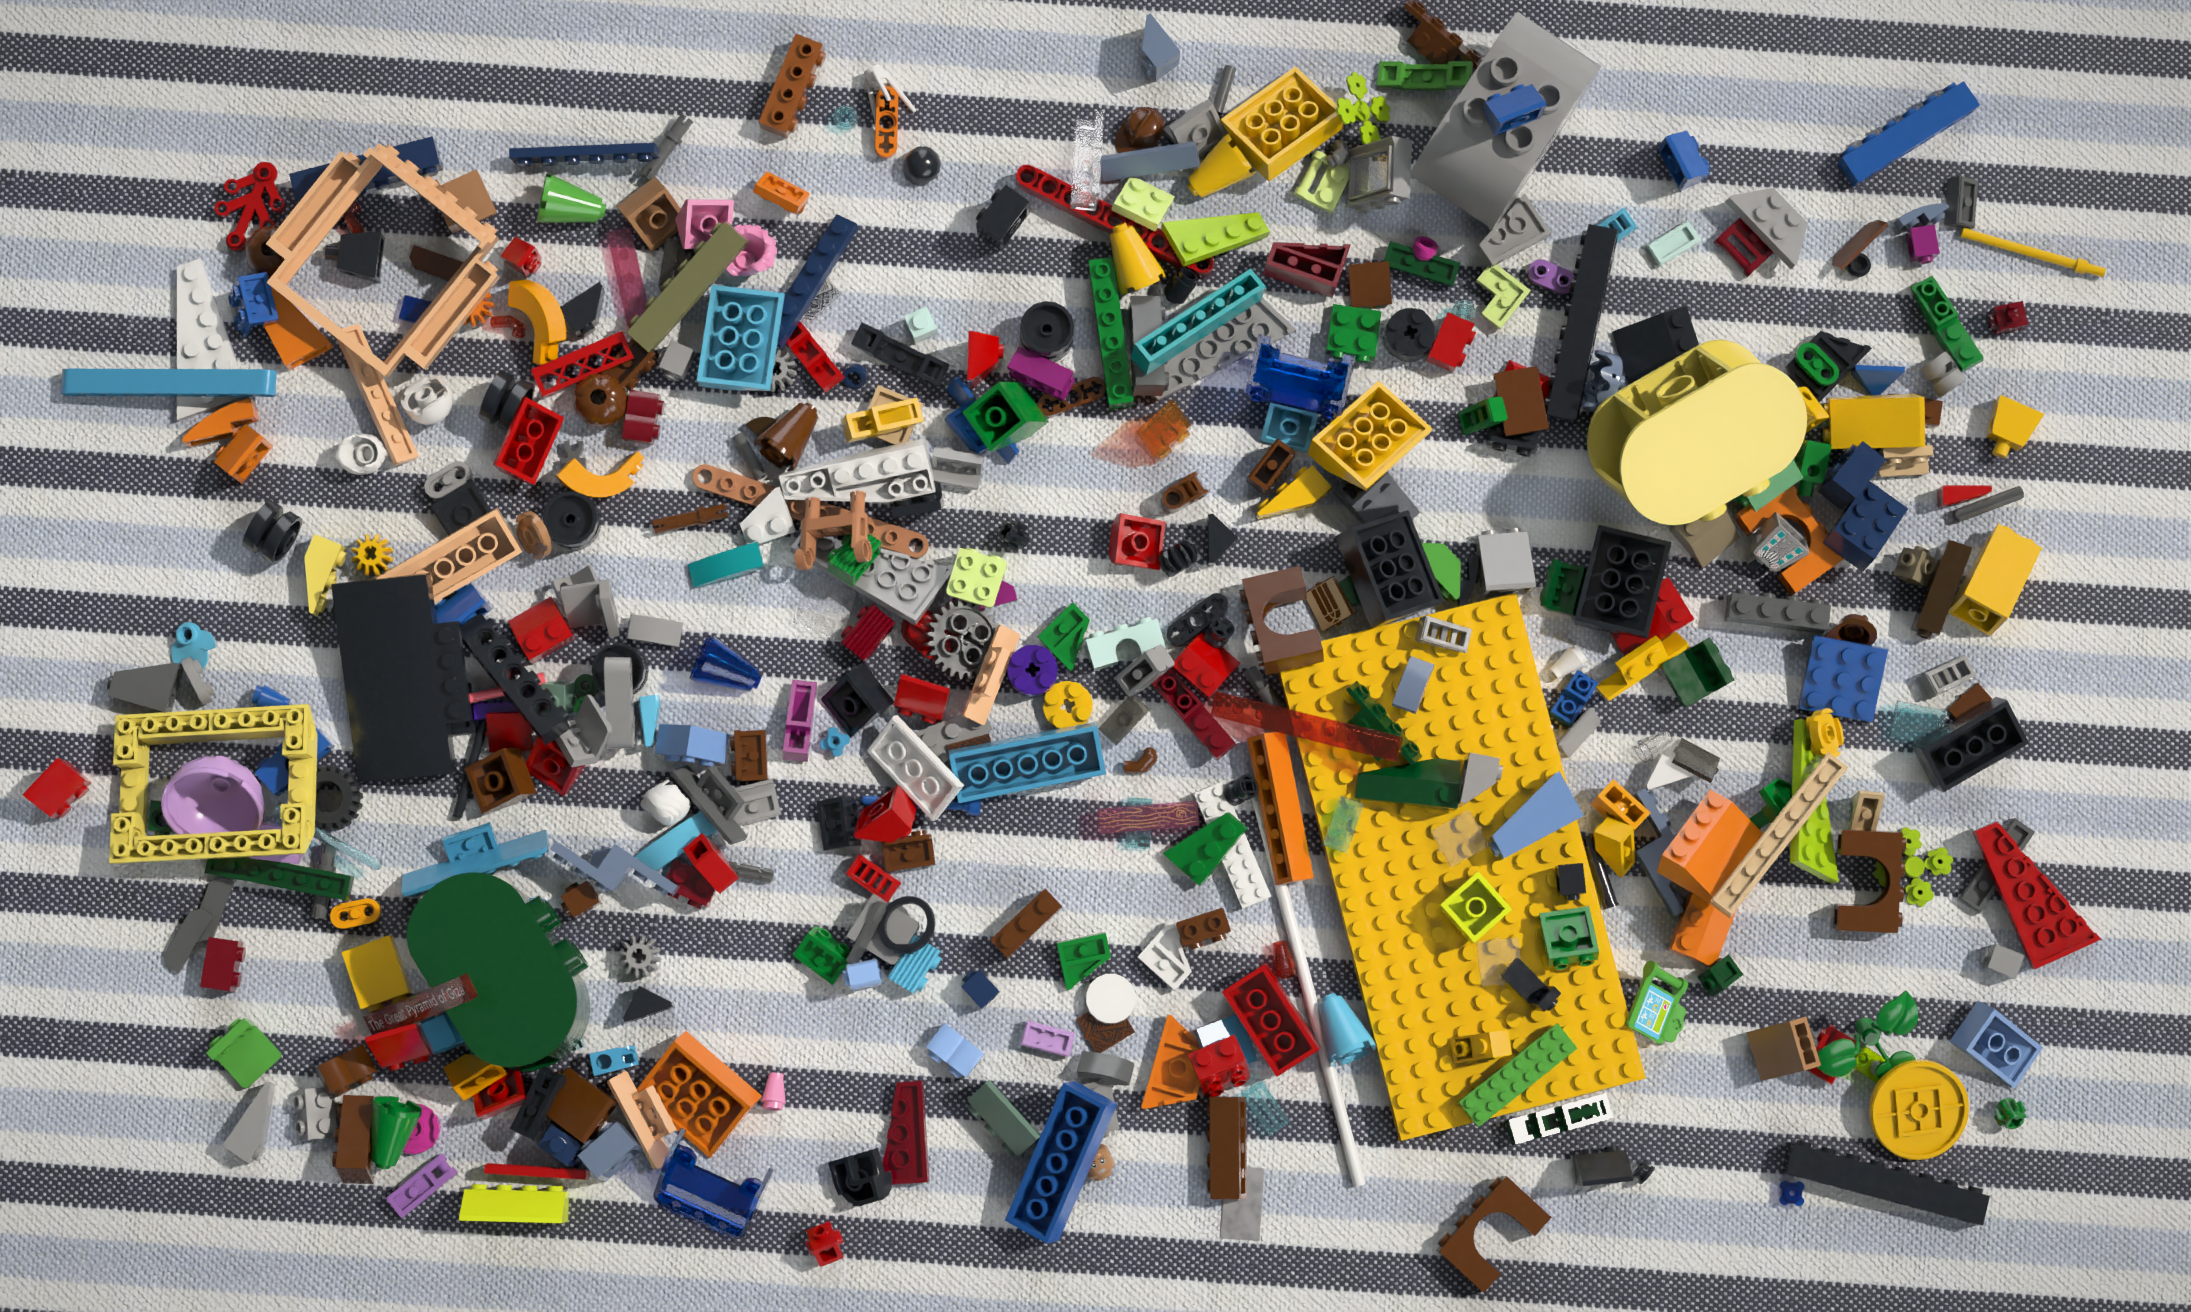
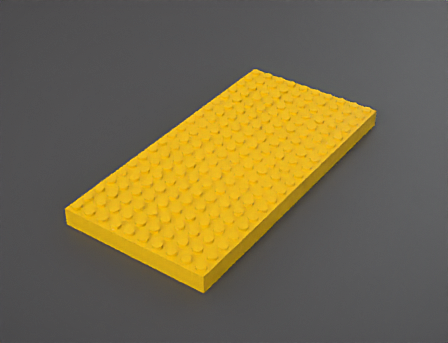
(1407, 956)

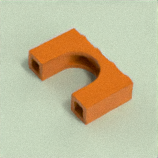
(1790, 507)

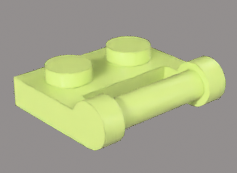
(1330, 187)

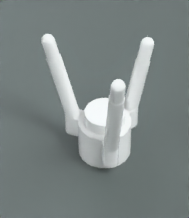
(878, 80)

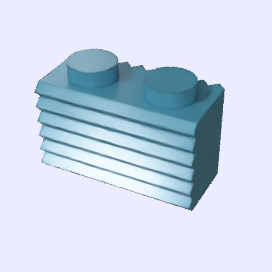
(912, 968)

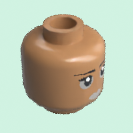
(1102, 1164)

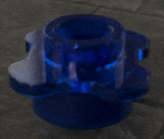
(1785, 1197)

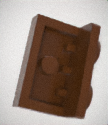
(630, 371)
(750, 755)
(909, 852)
(1203, 927)

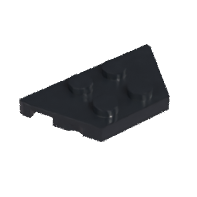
(1839, 350)

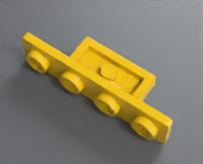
(1641, 663)

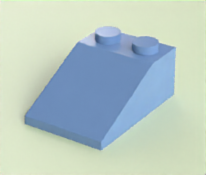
(1996, 1044)

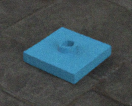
(1224, 1028)

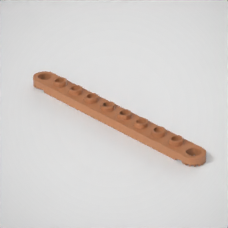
(754, 492)

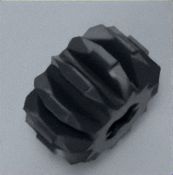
(1179, 557)

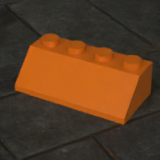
(1700, 931)

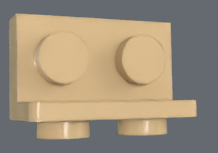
(1905, 461)

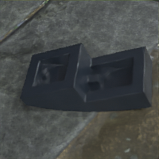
(1467, 587)

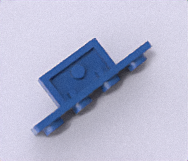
(962, 427)

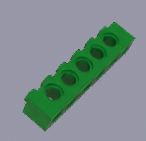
(1110, 333)

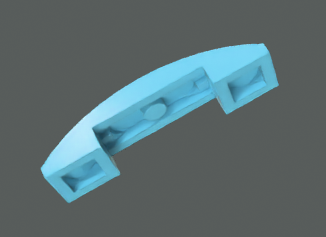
(672, 843)

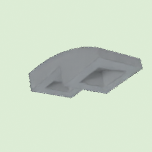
(654, 630)

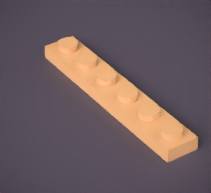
(379, 402)

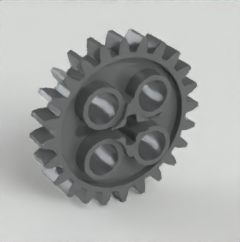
(956, 659)

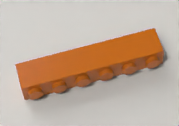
(1280, 808)

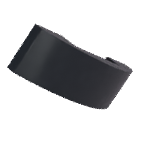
(899, 355)

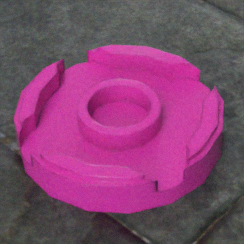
(425, 1132)

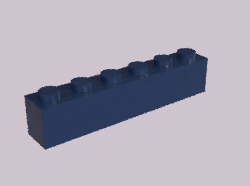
(421, 153)

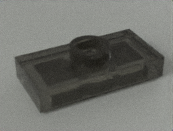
(1124, 719)

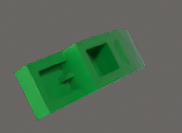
(1945, 325)

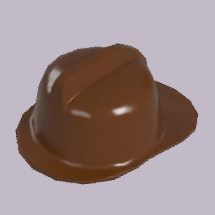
(1140, 130)
(1854, 629)

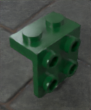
(1697, 672)

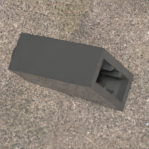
(147, 686)

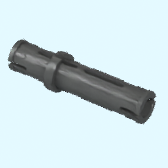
(667, 145)
(326, 863)

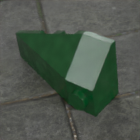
(1424, 784)

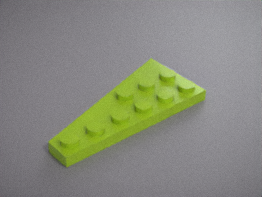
(1813, 844)

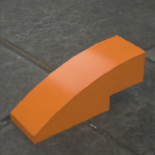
(222, 423)

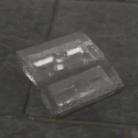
(825, 607)

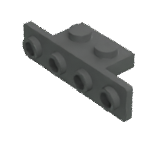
(714, 798)

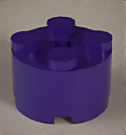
(1039, 658)

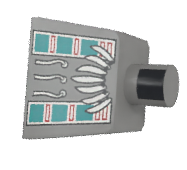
(1776, 545)

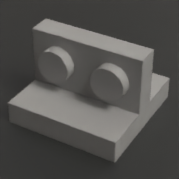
(1197, 125)

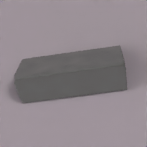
(1962, 200)

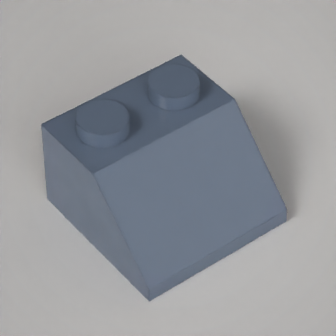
(1158, 50)
(609, 1151)

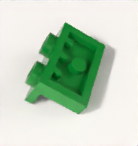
(823, 954)

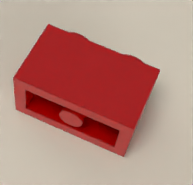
(1450, 342)

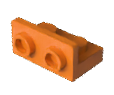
(781, 193)

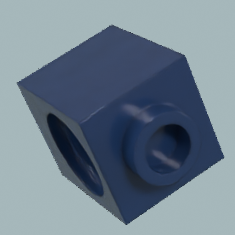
(979, 988)

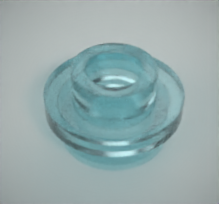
(845, 110)
(1464, 309)

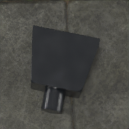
(358, 255)

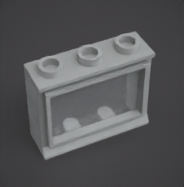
(1379, 174)

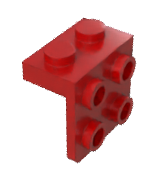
(1220, 1066)

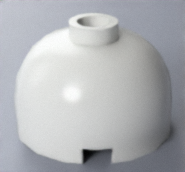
(427, 400)

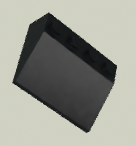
(1654, 342)
(1389, 569)
(1622, 582)

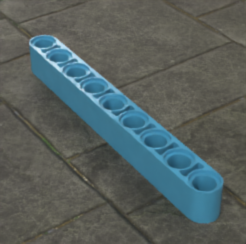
(169, 382)

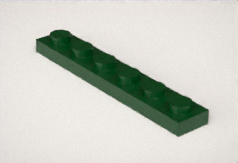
(283, 876)

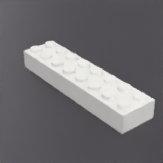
(1240, 861)

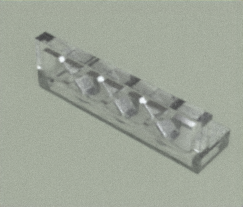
(1087, 163)

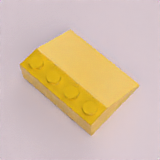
(1283, 123)
(1368, 437)

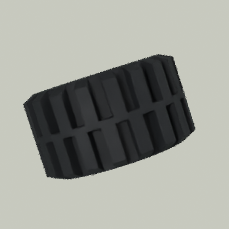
(350, 798)

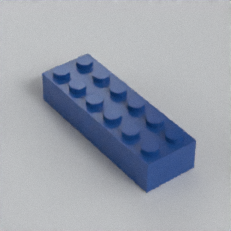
(1061, 1162)

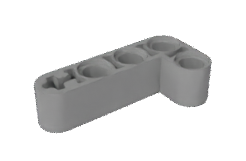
(620, 702)

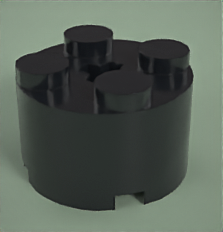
(1415, 322)

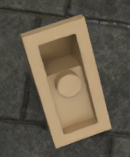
(1866, 810)

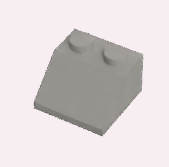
(1477, 776)

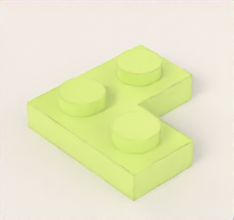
(1507, 291)

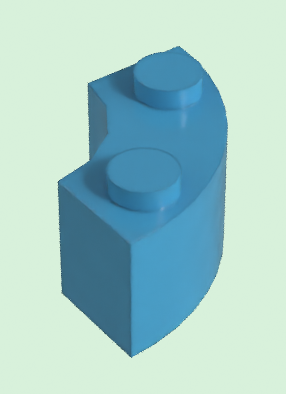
(440, 1033)

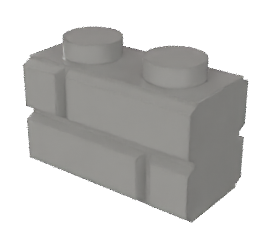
(1145, 670)

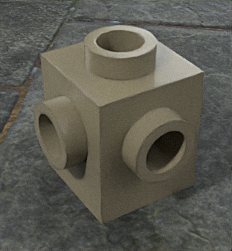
(1915, 566)

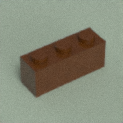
(1026, 923)

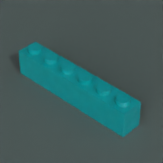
(1198, 321)

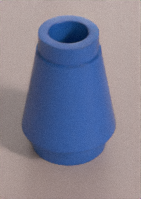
(267, 696)

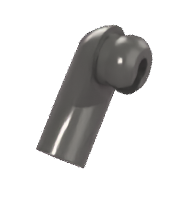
(1339, 156)

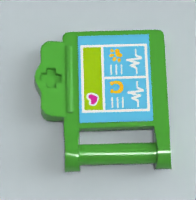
(1656, 1011)

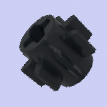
(1014, 536)

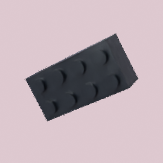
(1970, 744)

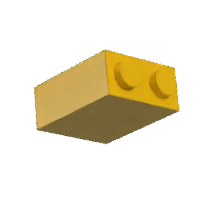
(377, 973)

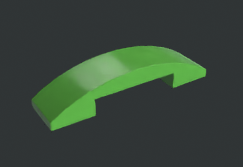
(1424, 76)

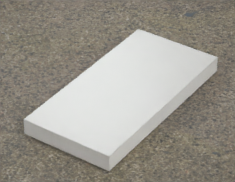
(915, 768)

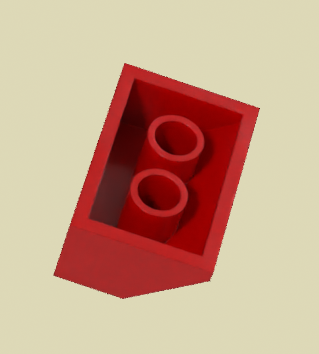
(528, 441)

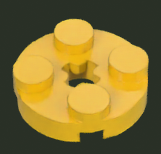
(1055, 699)
(1825, 733)

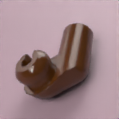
(1143, 764)

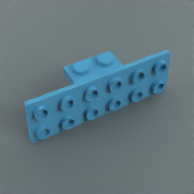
(474, 852)

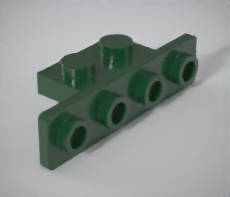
(1375, 717)

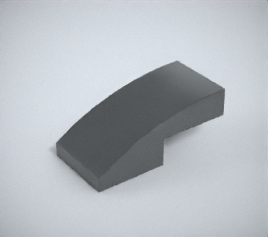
(1108, 1067)

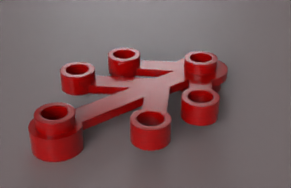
(251, 202)

